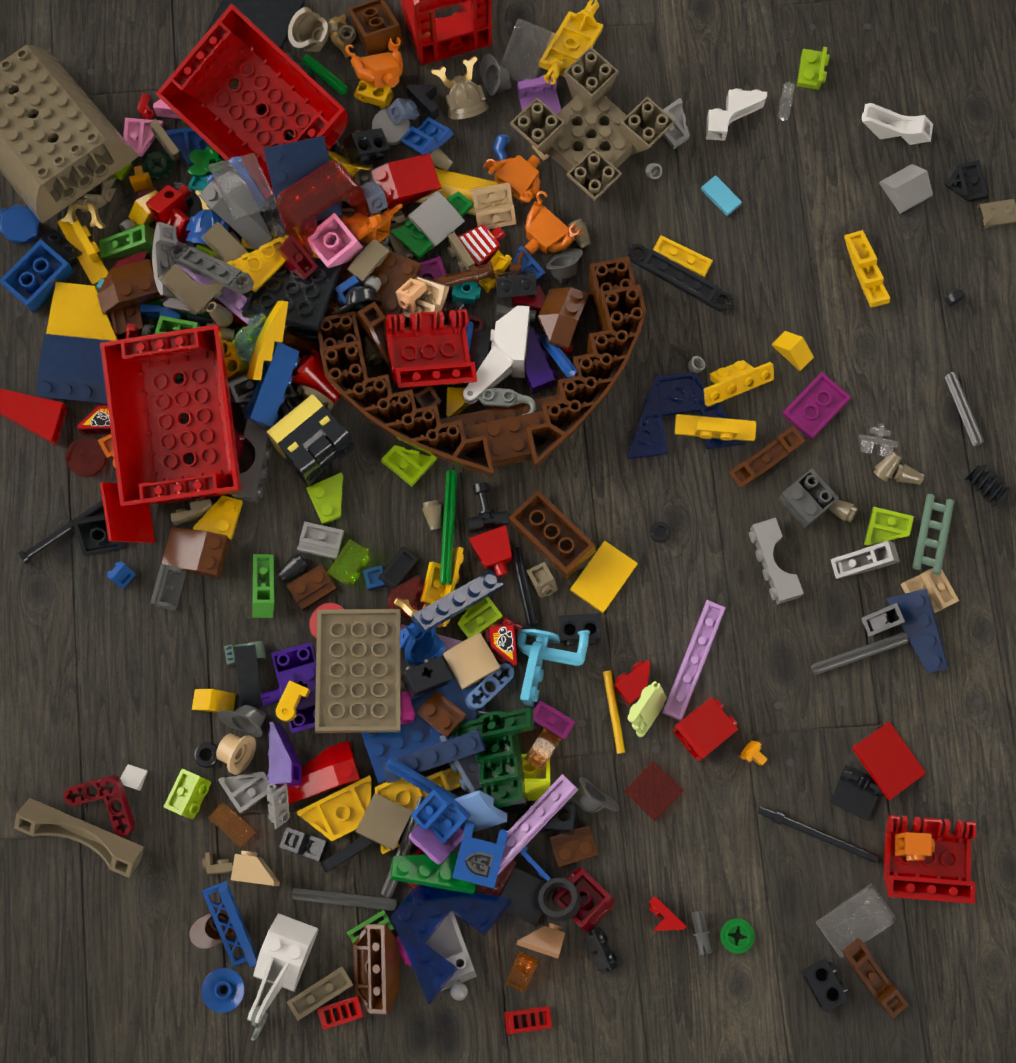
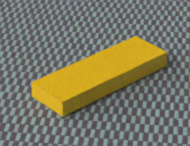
(683, 256)

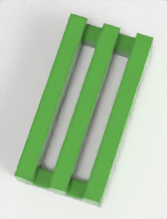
(360, 926)

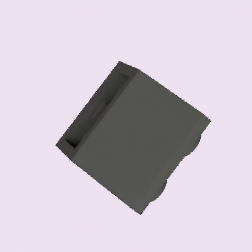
(808, 498)

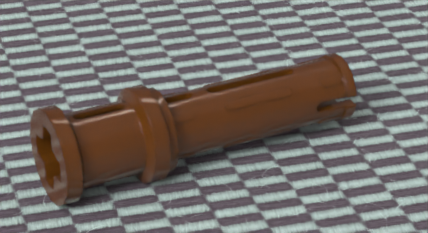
(473, 274)

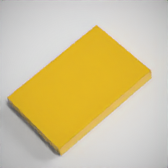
(603, 577)

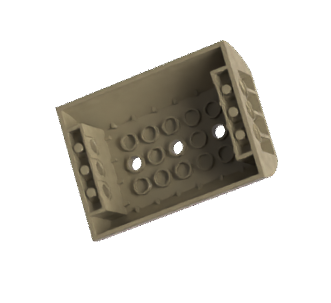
(88, 145)

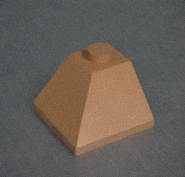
(544, 940)

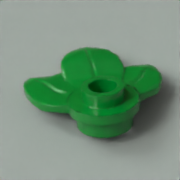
(202, 160)

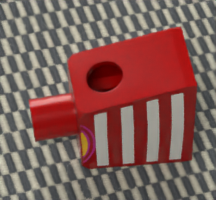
(482, 243)

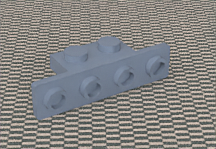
(468, 770)

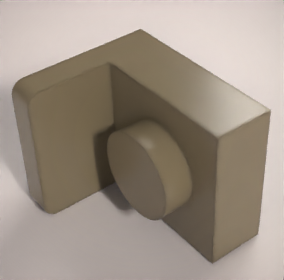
(542, 580)
(221, 866)

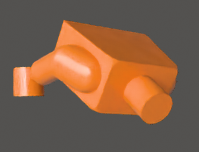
(379, 69)
(519, 173)
(371, 228)
(546, 230)

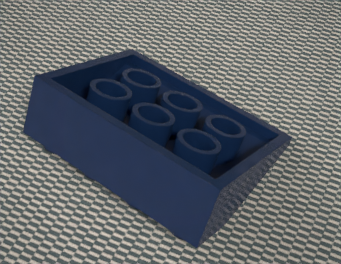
(294, 161)
(71, 369)

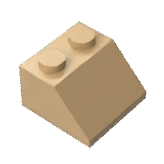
(252, 869)

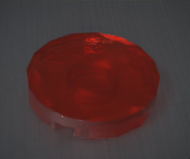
(85, 457)

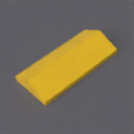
(454, 182)

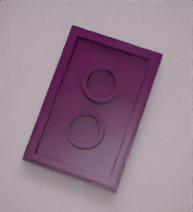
(816, 406)

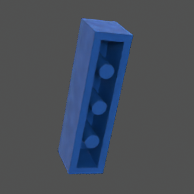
(270, 390)

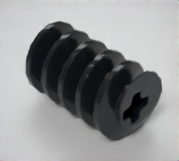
(988, 484)

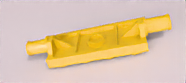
(571, 41)

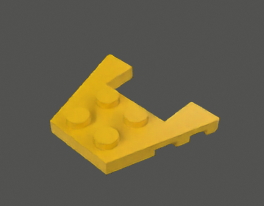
(401, 793)

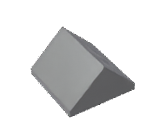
(907, 187)

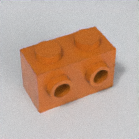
(914, 845)

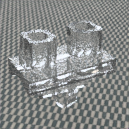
(867, 441)

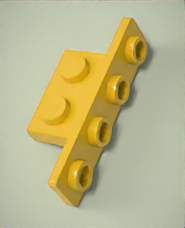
(90, 260)
(736, 380)
(715, 428)
(433, 589)

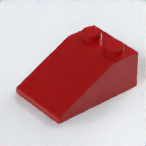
(407, 179)

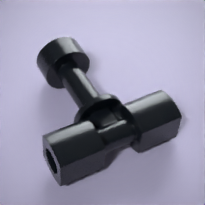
(487, 515)

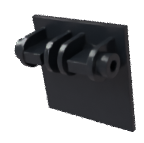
(856, 793)

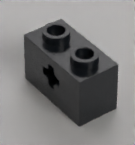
(420, 685)

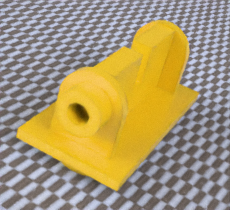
(499, 264)

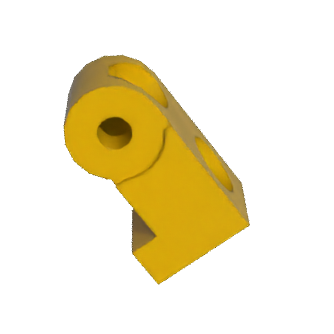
(377, 96)
(289, 701)

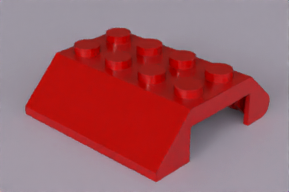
(429, 350)
(938, 877)

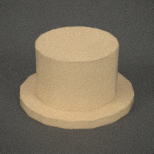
(236, 752)

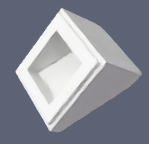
(133, 777)

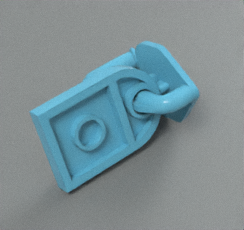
(538, 652)

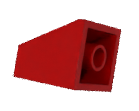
(705, 729)

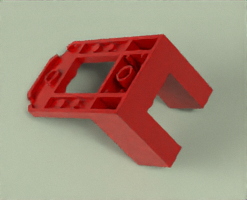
(449, 35)

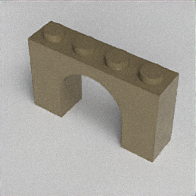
(196, 295)

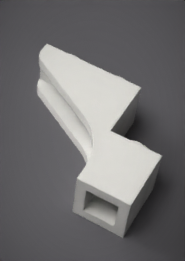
(738, 104)
(891, 124)

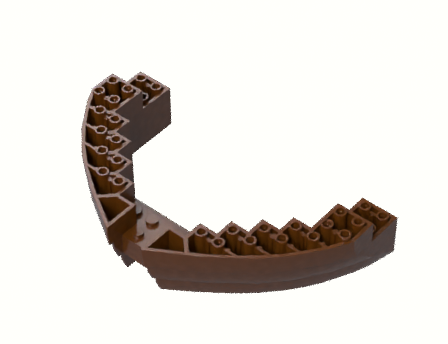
(501, 433)

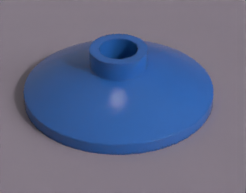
(212, 993)

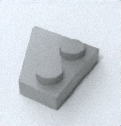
(679, 131)
(245, 789)

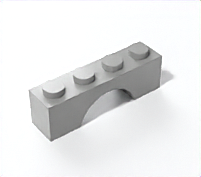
(783, 585)

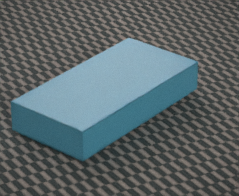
(721, 195)

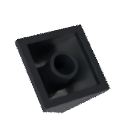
(93, 535)

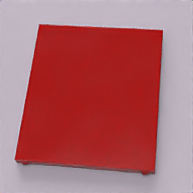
(125, 522)
(888, 760)

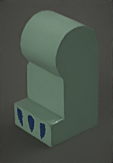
(230, 652)

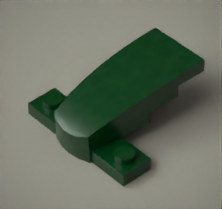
(502, 760)

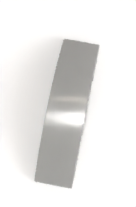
(163, 241)

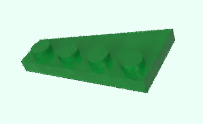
(416, 240)
(424, 871)

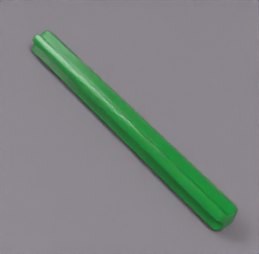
(448, 527)

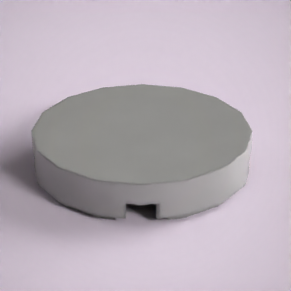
(392, 132)

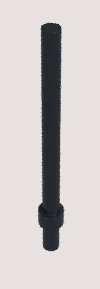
(780, 818)

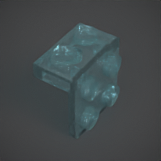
(246, 339)

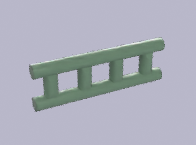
(924, 541)

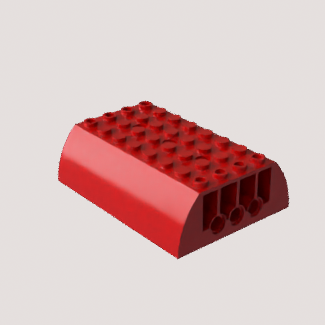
(230, 117)
(147, 414)

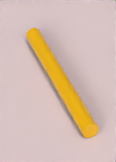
(614, 712)

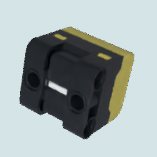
(310, 439)

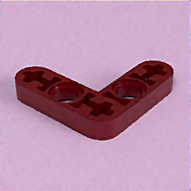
(110, 795)

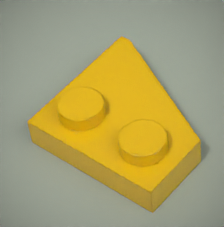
(221, 517)

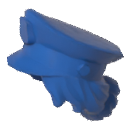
(19, 224)

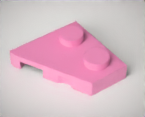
(139, 134)

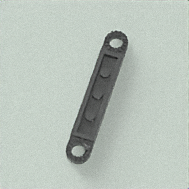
(211, 268)

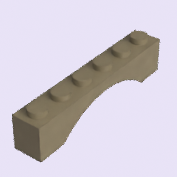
(42, 820)

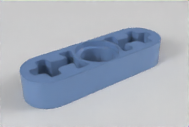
(474, 693)

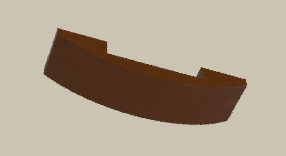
(767, 457)
(874, 979)

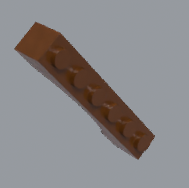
(374, 325)

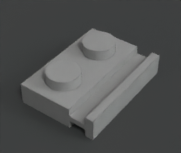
(320, 540)

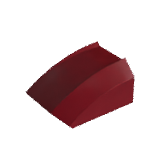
(594, 899)

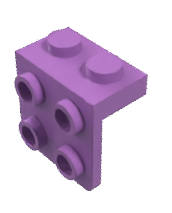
(537, 88)
(432, 845)

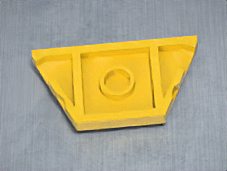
(340, 811)

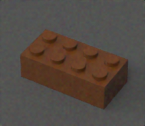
(552, 534)

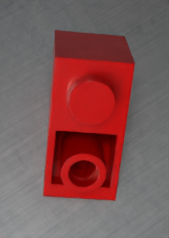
(632, 685)

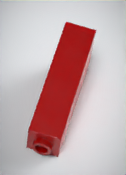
(34, 414)

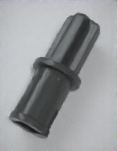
(701, 932)

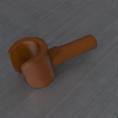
(517, 267)

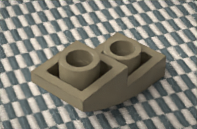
(368, 259)
(198, 509)

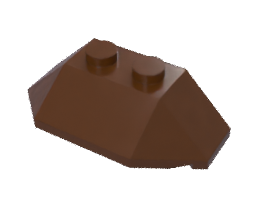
(128, 287)
(562, 314)
(376, 968)

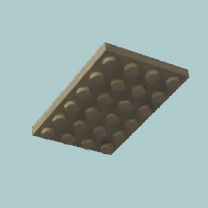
(358, 671)

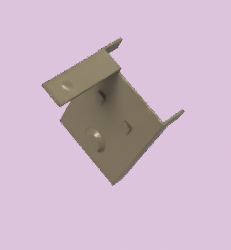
(998, 213)

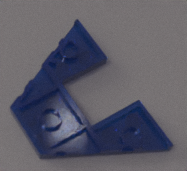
(673, 396)
(421, 916)

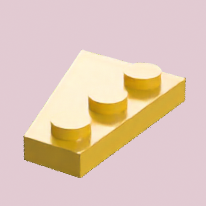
(261, 263)

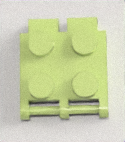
(647, 708)

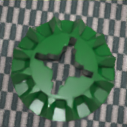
(744, 929)

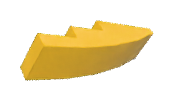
(866, 268)
(271, 332)

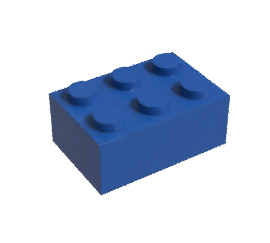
(35, 276)

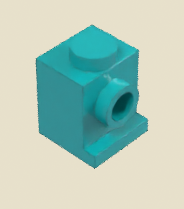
(466, 297)

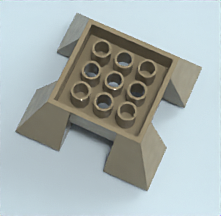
(624, 135)

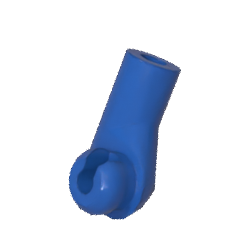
(500, 142)

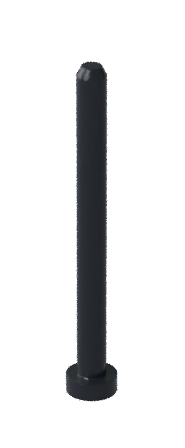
(25, 556)

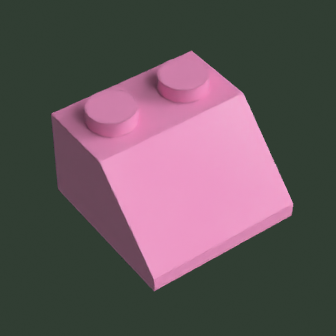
(334, 242)

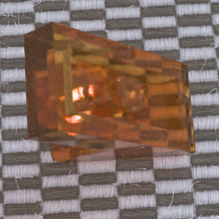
(521, 971)

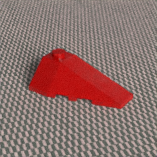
(326, 772)

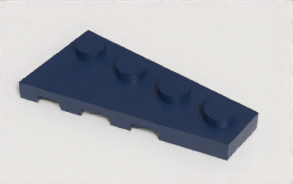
(922, 628)

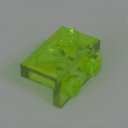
(349, 562)

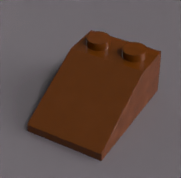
(375, 25)
(197, 552)

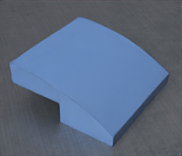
(481, 809)

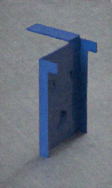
(536, 866)

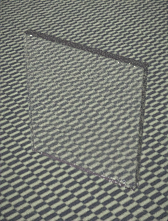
(243, 186)

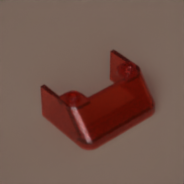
(315, 194)

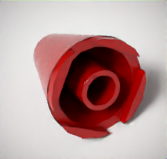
(311, 374)

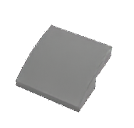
(436, 218)

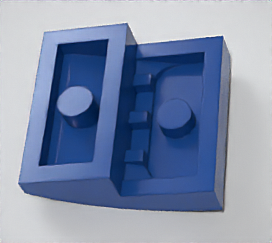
(427, 136)
(440, 815)

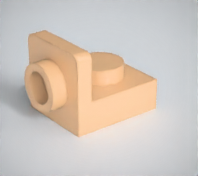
(409, 293)

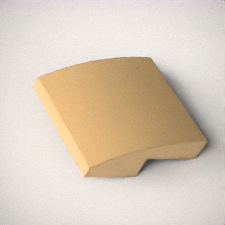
(494, 206)
(431, 300)
(938, 586)
(471, 661)

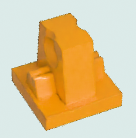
(140, 180)
(752, 752)

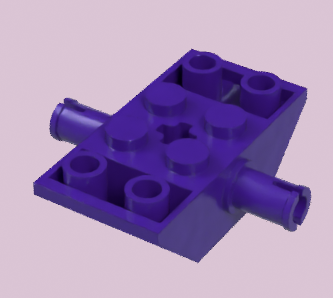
(298, 666)

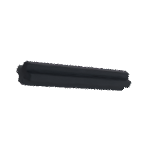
(524, 587)

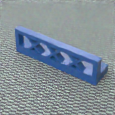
(237, 924)

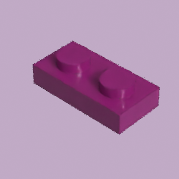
(552, 720)

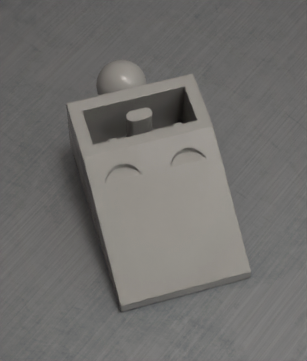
(450, 944)

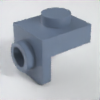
(402, 109)
(374, 196)

